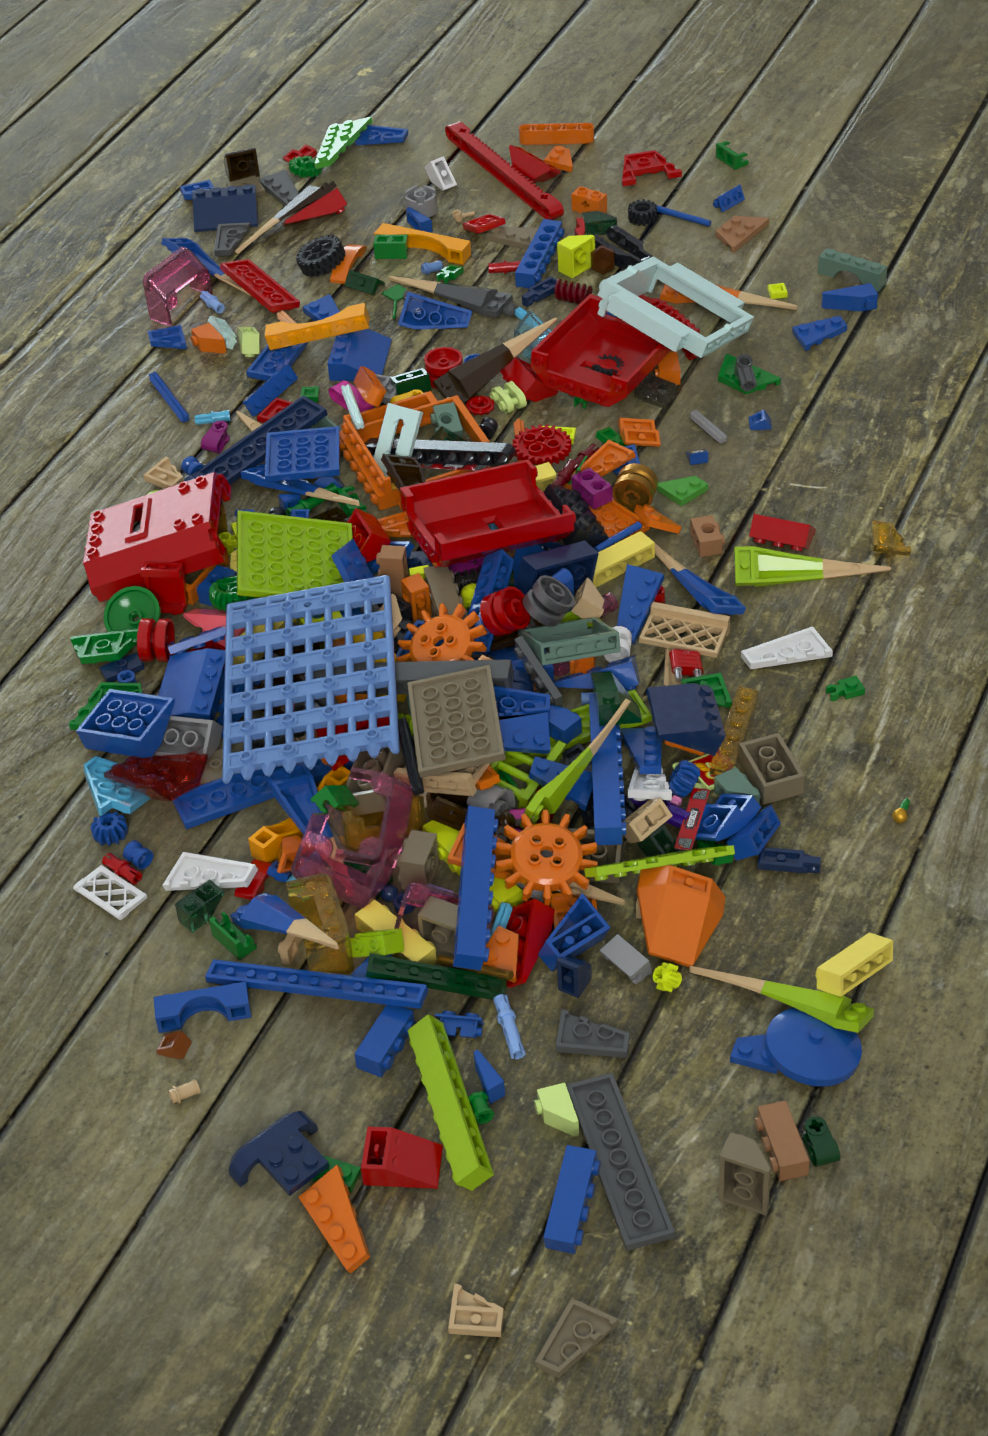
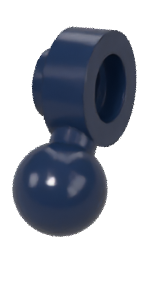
(390, 894)

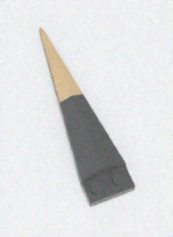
(479, 299)

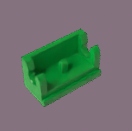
(729, 156)
(390, 246)
(348, 508)
(336, 796)
(231, 937)

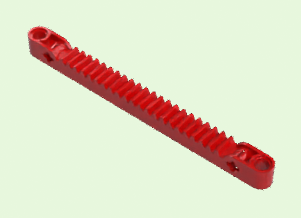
(542, 203)

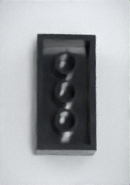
(586, 525)

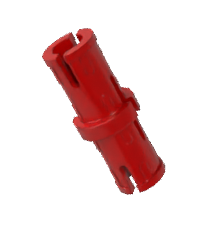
(503, 267)
(122, 868)

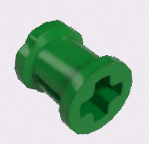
(480, 1107)

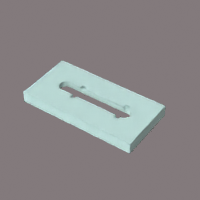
(411, 421)

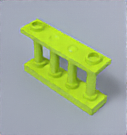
(525, 795)

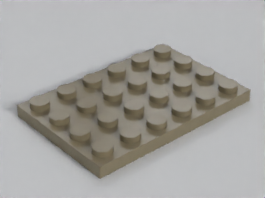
(455, 721)

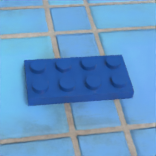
(273, 360)

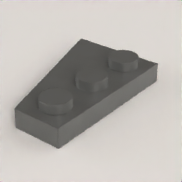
(229, 237)
(587, 1038)

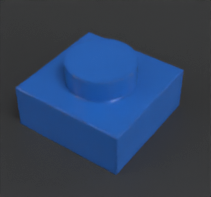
(282, 877)

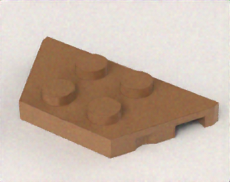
(740, 230)

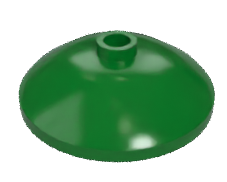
(129, 604)

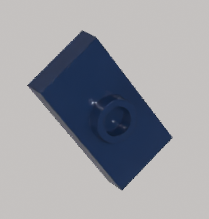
(112, 669)

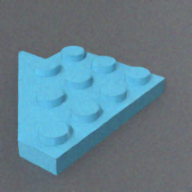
(108, 793)

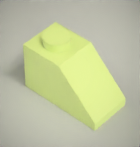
(557, 1109)

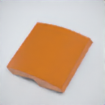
(639, 432)

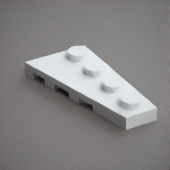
(788, 649)

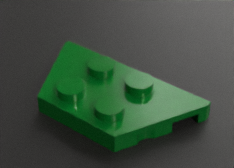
(728, 377)
(104, 646)

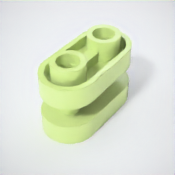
(508, 397)

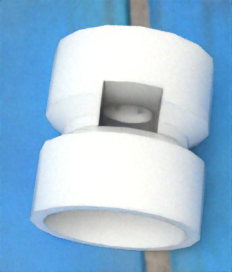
(625, 645)

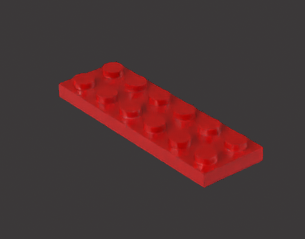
(260, 285)

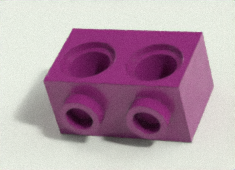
(592, 487)

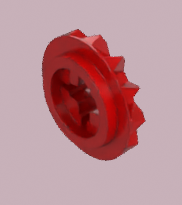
(475, 406)

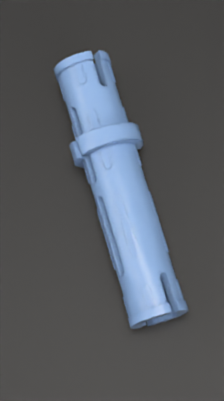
(506, 1018)

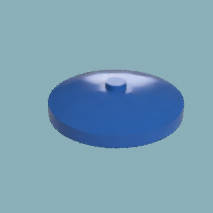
(811, 1049)

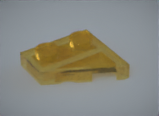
(887, 540)

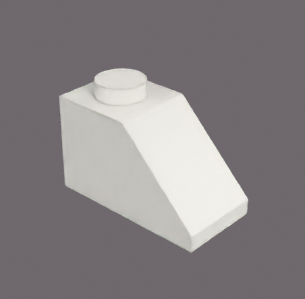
(440, 174)

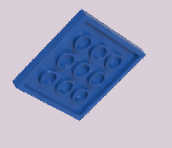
(302, 454)

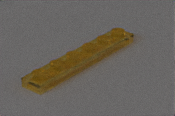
(734, 730)

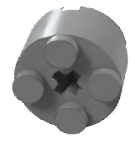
(422, 200)
(494, 798)

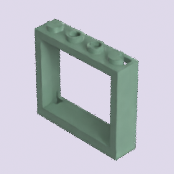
(571, 640)

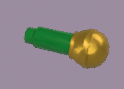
(900, 814)

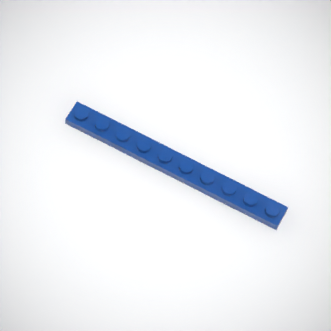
(318, 983)

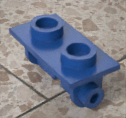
(729, 198)
(469, 1024)

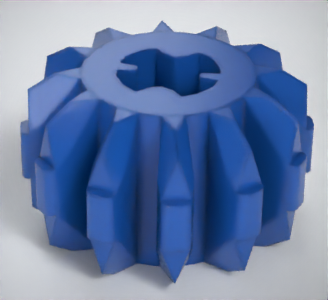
(683, 778)
(109, 828)

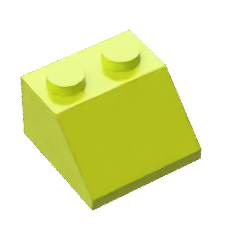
(575, 254)

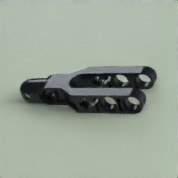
(631, 244)

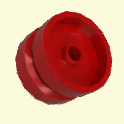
(440, 360)
(504, 611)
(153, 639)

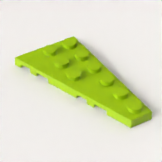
(679, 858)

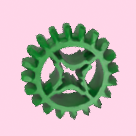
(225, 592)

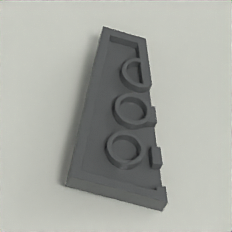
(280, 187)
(537, 672)

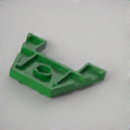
(97, 695)

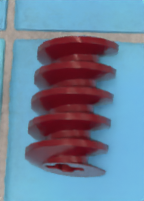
(570, 293)

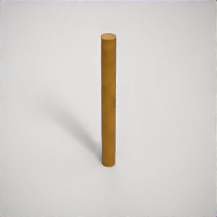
(487, 970)

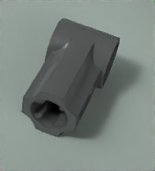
(745, 373)

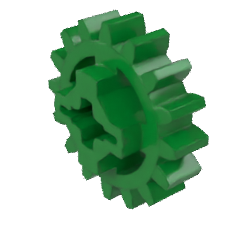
(304, 167)

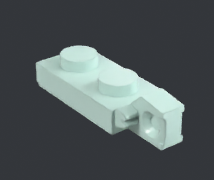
(225, 330)

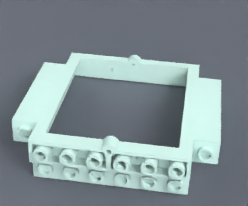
(621, 299)

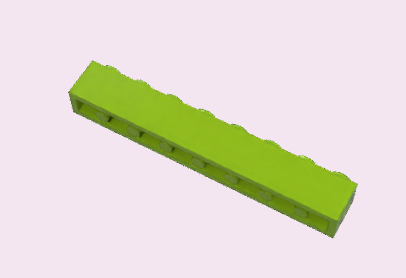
(450, 1103)

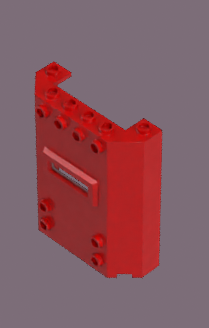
(577, 344)
(454, 512)
(174, 527)

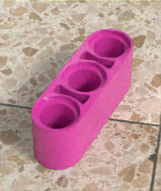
(336, 395)

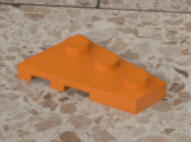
(608, 458)

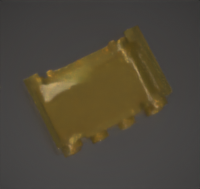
(318, 902)

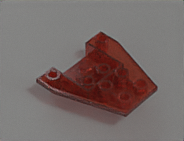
(160, 776)

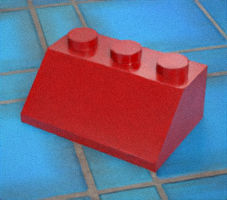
(526, 380)
(781, 532)
(368, 534)

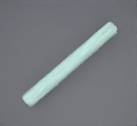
(352, 407)

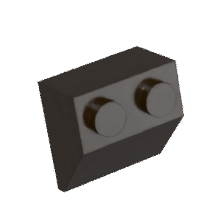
(241, 164)

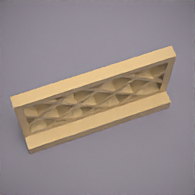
(685, 619)
(451, 782)

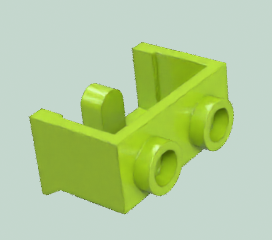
(377, 942)

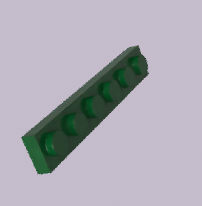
(435, 976)

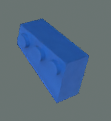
(575, 933)

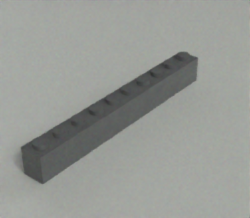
(407, 672)

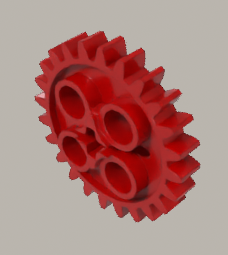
(542, 445)

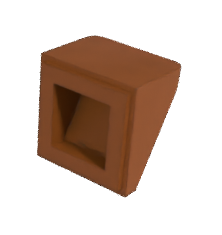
(174, 1045)

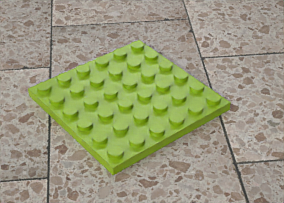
(286, 553)

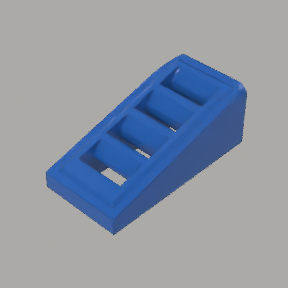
(418, 220)
(489, 1078)

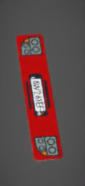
(455, 467)
(690, 826)

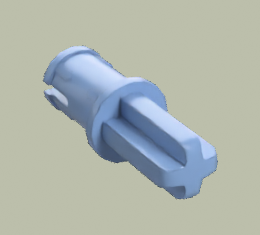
(212, 302)

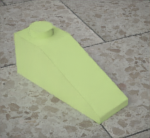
(248, 341)

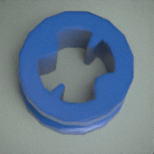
(126, 676)

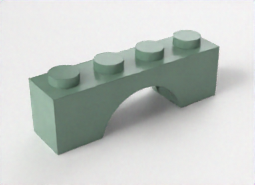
(868, 272)

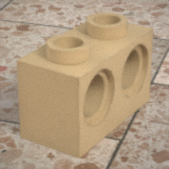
(646, 820)

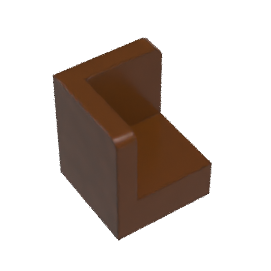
(602, 259)

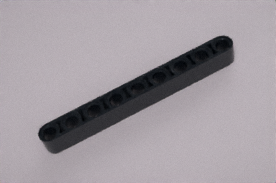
(455, 452)

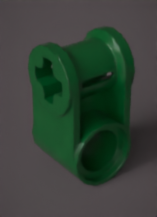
(819, 1142)

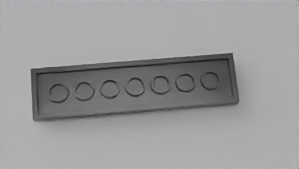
(623, 1168)

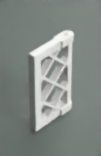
(91, 880)

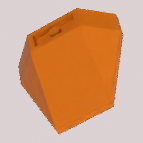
(678, 912)

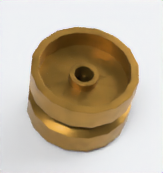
(635, 486)

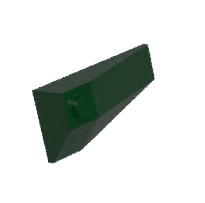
(609, 696)

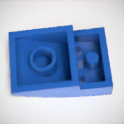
(726, 816)

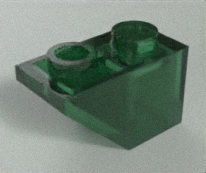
(199, 905)

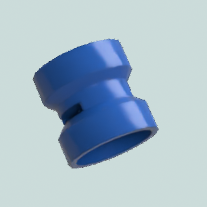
(191, 465)
(138, 854)

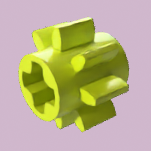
(228, 541)
(667, 977)

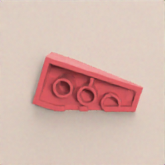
(209, 619)

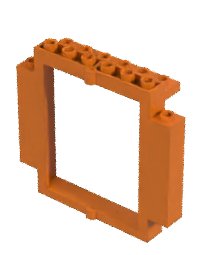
(364, 464)

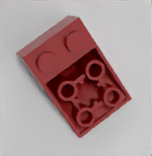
(400, 1159)

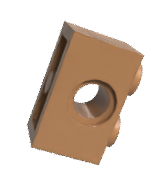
(706, 535)

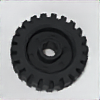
(320, 255)

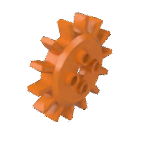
(444, 628)
(544, 873)

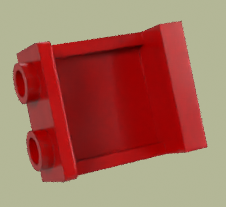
(168, 585)

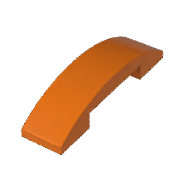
(341, 271)

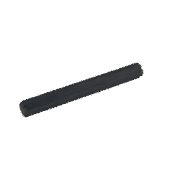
(410, 757)

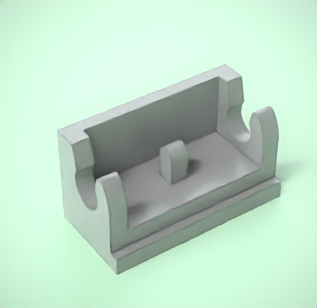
(626, 959)

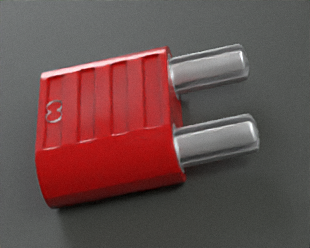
(685, 663)

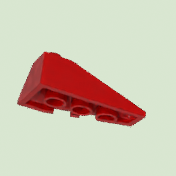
(323, 207)
(533, 925)

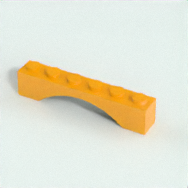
(451, 248)
(346, 321)
(266, 841)

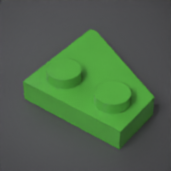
(683, 489)

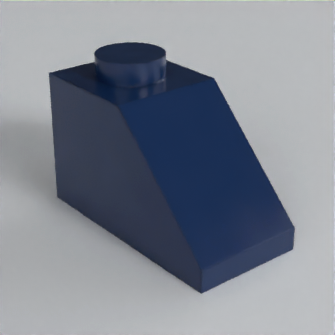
(573, 975)

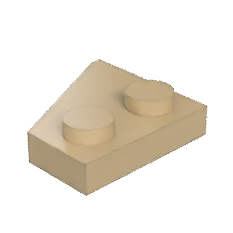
(163, 474)
(474, 1315)

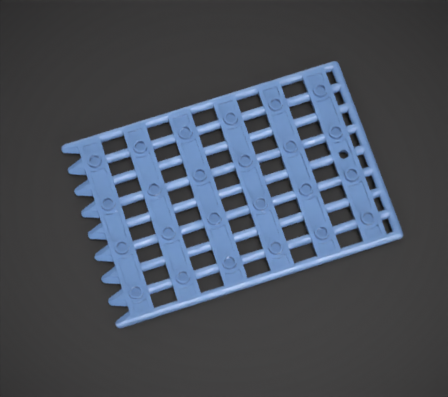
(286, 608)

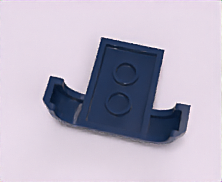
(282, 1153)

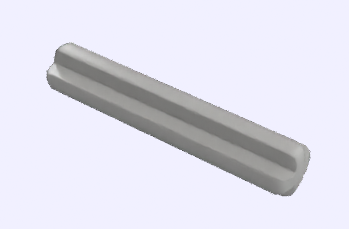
(708, 426)

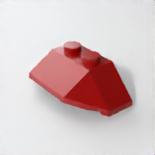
(531, 165)

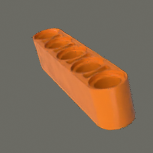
(556, 133)
(369, 386)

